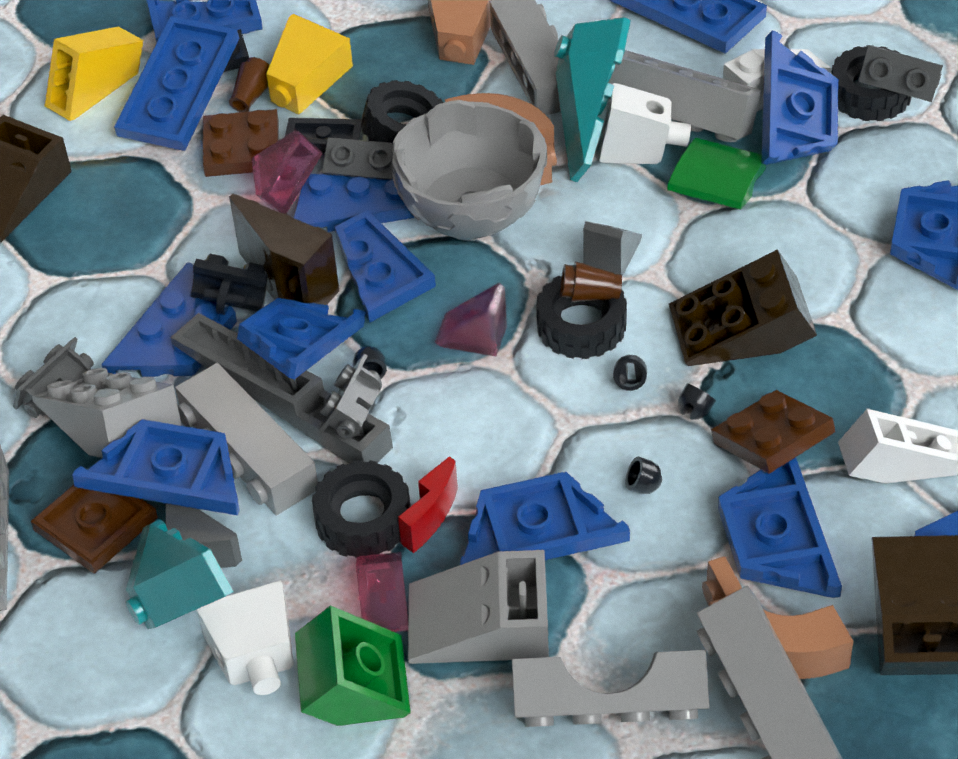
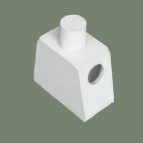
(639, 127)
(250, 636)

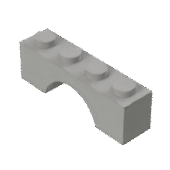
(672, 683)

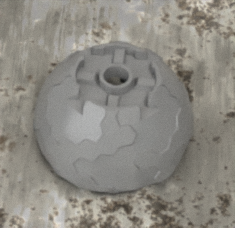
(468, 168)

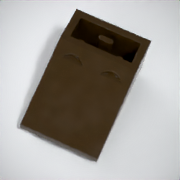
(30, 169)
(293, 253)
(743, 314)
(916, 604)

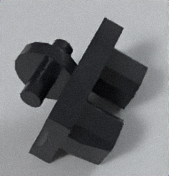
(229, 285)

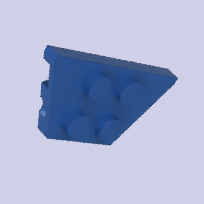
(797, 105)
(928, 230)
(296, 333)
(149, 343)
(166, 466)
(541, 515)
(778, 533)

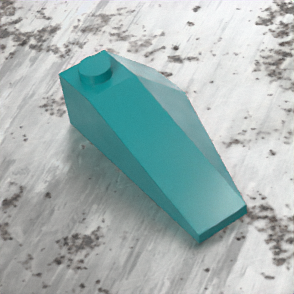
(582, 78)
(172, 577)

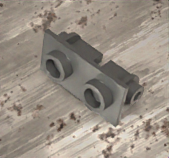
(900, 73)
(358, 158)
(59, 365)
(343, 408)

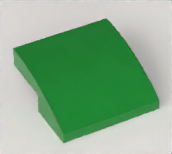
(717, 173)

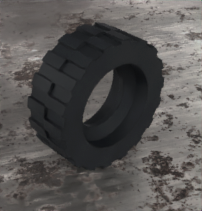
(394, 98)
(862, 101)
(576, 339)
(353, 481)

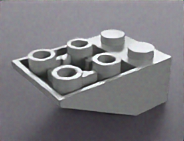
(106, 406)
(481, 611)

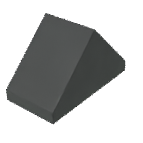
(608, 247)
(207, 531)

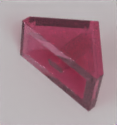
(283, 170)
(476, 324)
(382, 590)

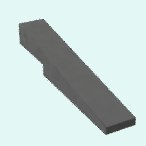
(291, 399)

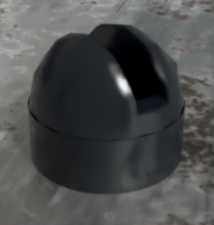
(375, 360)
(620, 372)
(697, 400)
(643, 476)

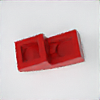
(436, 496)

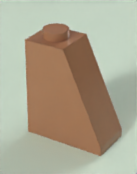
(459, 28)

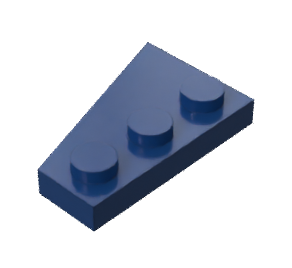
(226, 13)
(335, 198)
(380, 265)

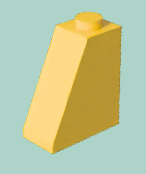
(306, 63)
(90, 68)

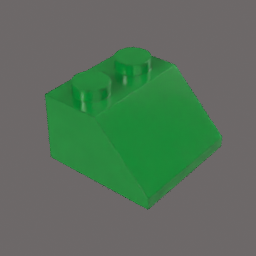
(350, 670)

